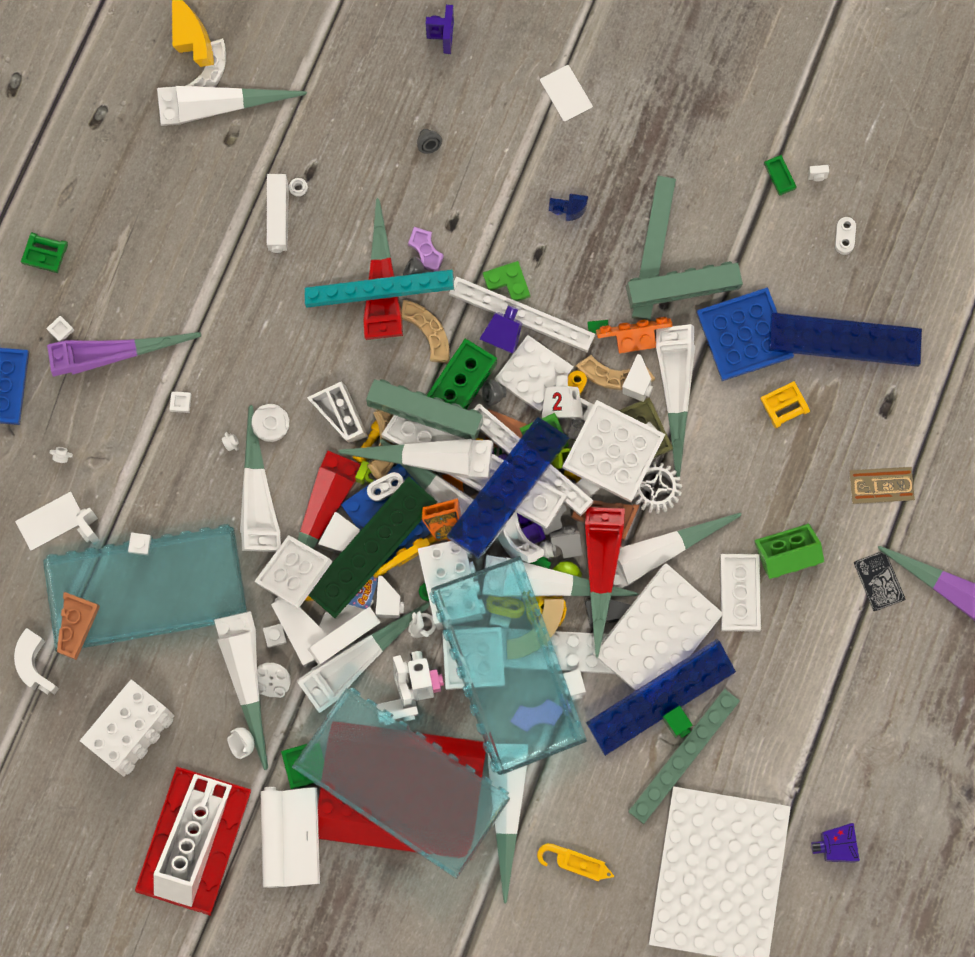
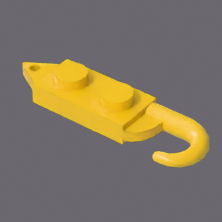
(405, 555)
(576, 862)

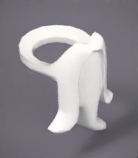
(416, 625)

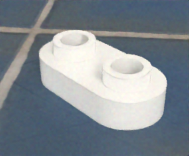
(845, 234)
(385, 486)

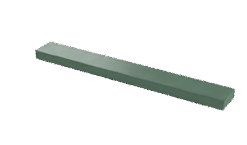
(655, 237)

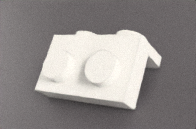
(84, 519)
(396, 708)

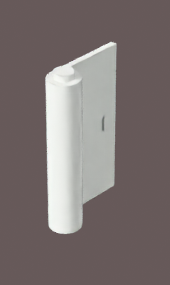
(289, 837)

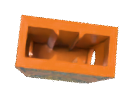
(441, 518)

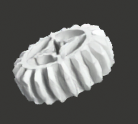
(662, 490)

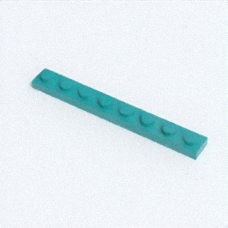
(379, 288)

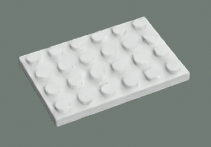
(658, 629)

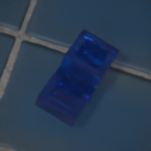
(574, 207)

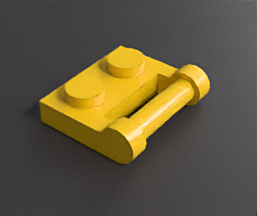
(781, 399)

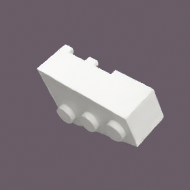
(340, 411)

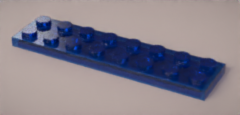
(845, 339)
(508, 487)
(660, 696)

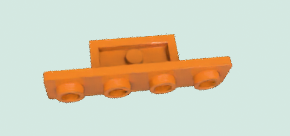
(635, 336)

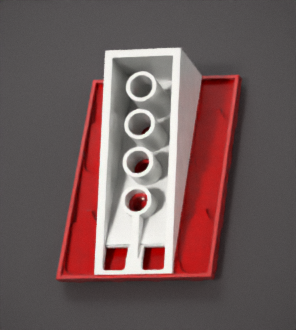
(193, 841)

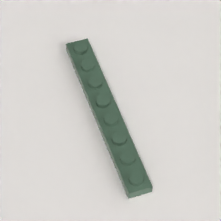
(683, 756)

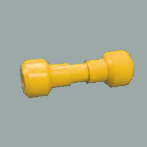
(372, 437)

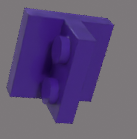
(442, 28)

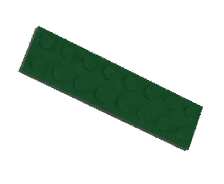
(371, 547)

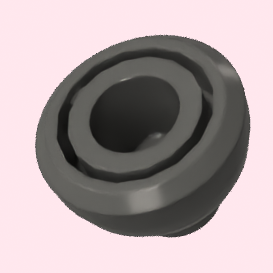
(428, 141)
(414, 266)
(493, 392)

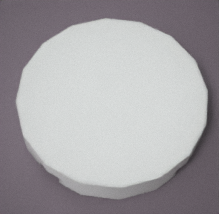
(270, 422)

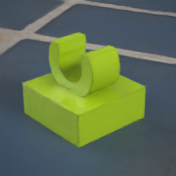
(363, 474)

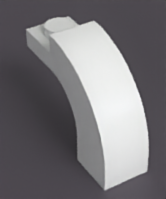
(517, 544)
(25, 657)

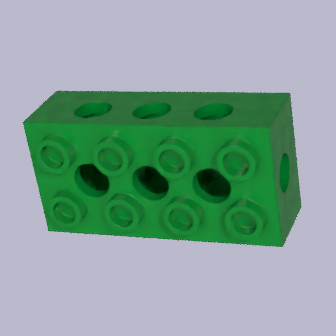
(456, 370)

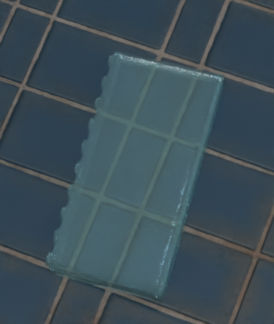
(172, 589)
(507, 665)
(402, 782)

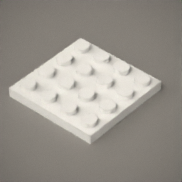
(613, 451)

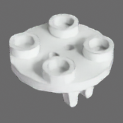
(280, 680)

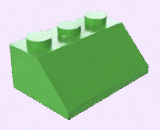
(789, 551)

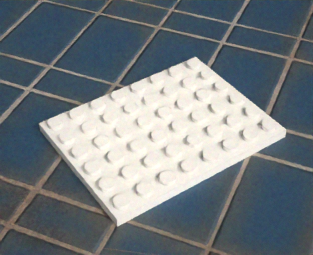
(719, 875)

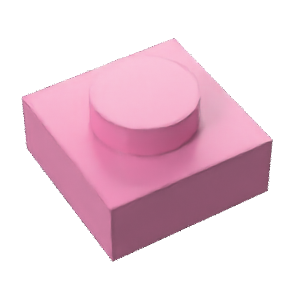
(436, 680)

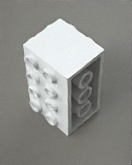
(443, 564)
(127, 728)

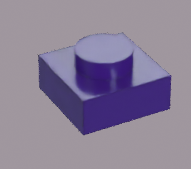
(533, 532)

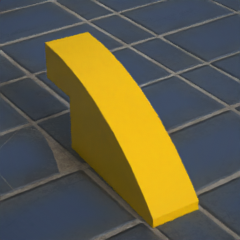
(190, 34)

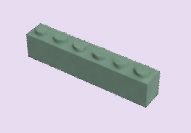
(683, 285)
(424, 410)

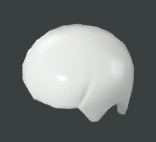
(241, 742)

